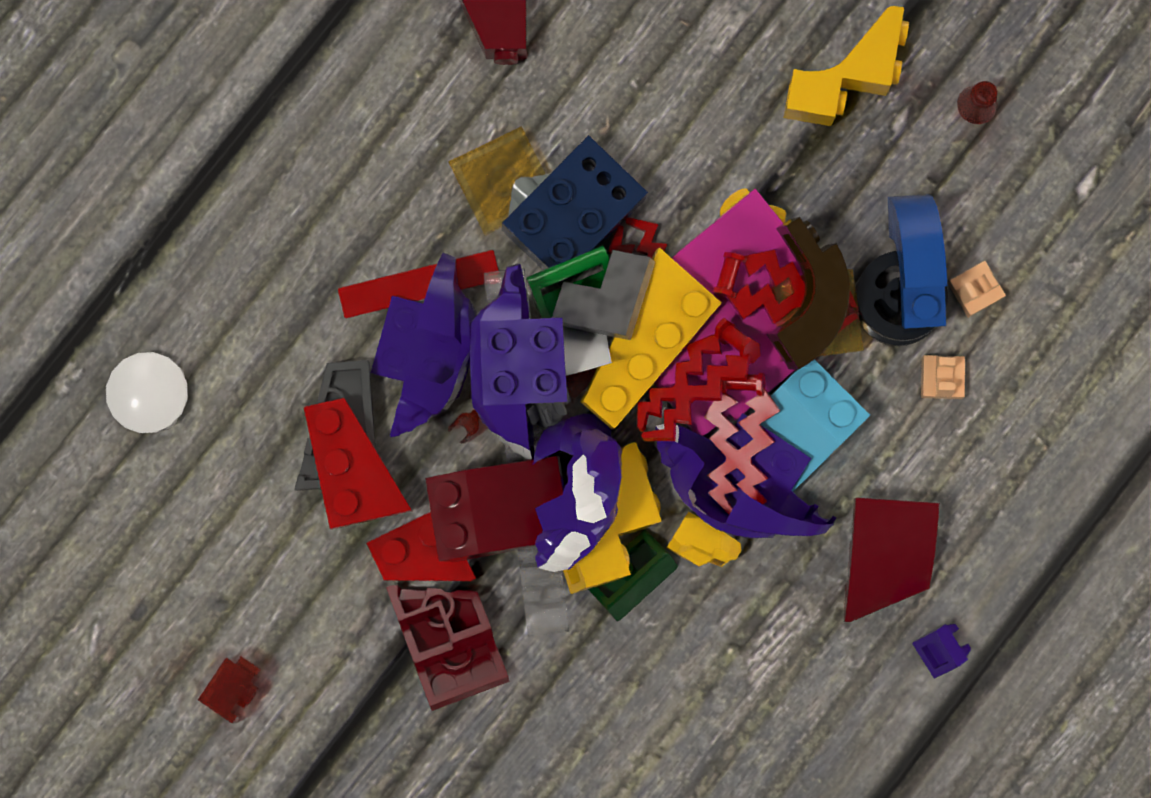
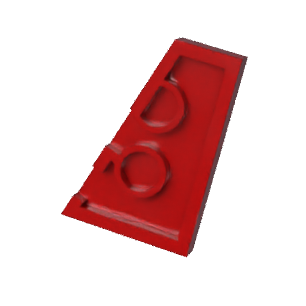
(349, 469)

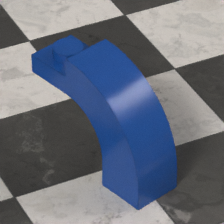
(921, 258)

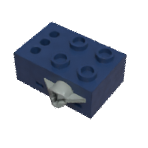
(572, 207)

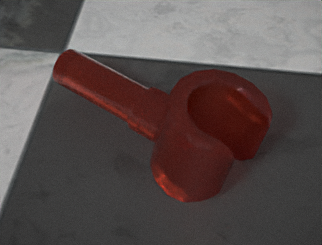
(469, 421)

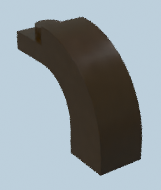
(824, 299)

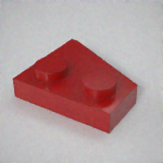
(412, 555)

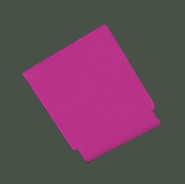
(744, 230)

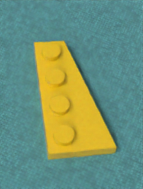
(668, 319)

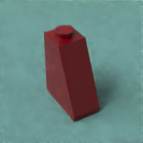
(499, 28)

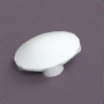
(147, 392)

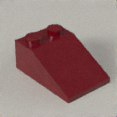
(491, 507)

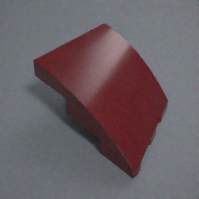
(889, 553)
(448, 643)

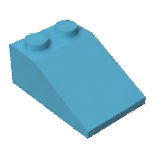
(814, 415)

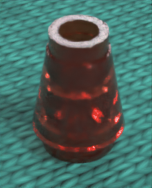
(974, 109)

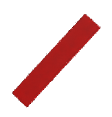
(411, 284)

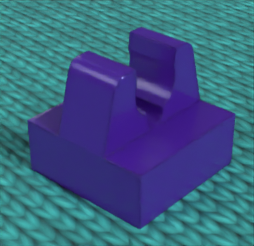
(941, 650)

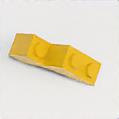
(867, 68)
(636, 511)

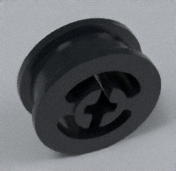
(870, 295)

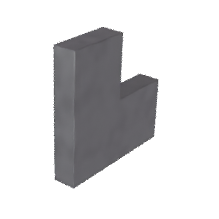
(612, 307)

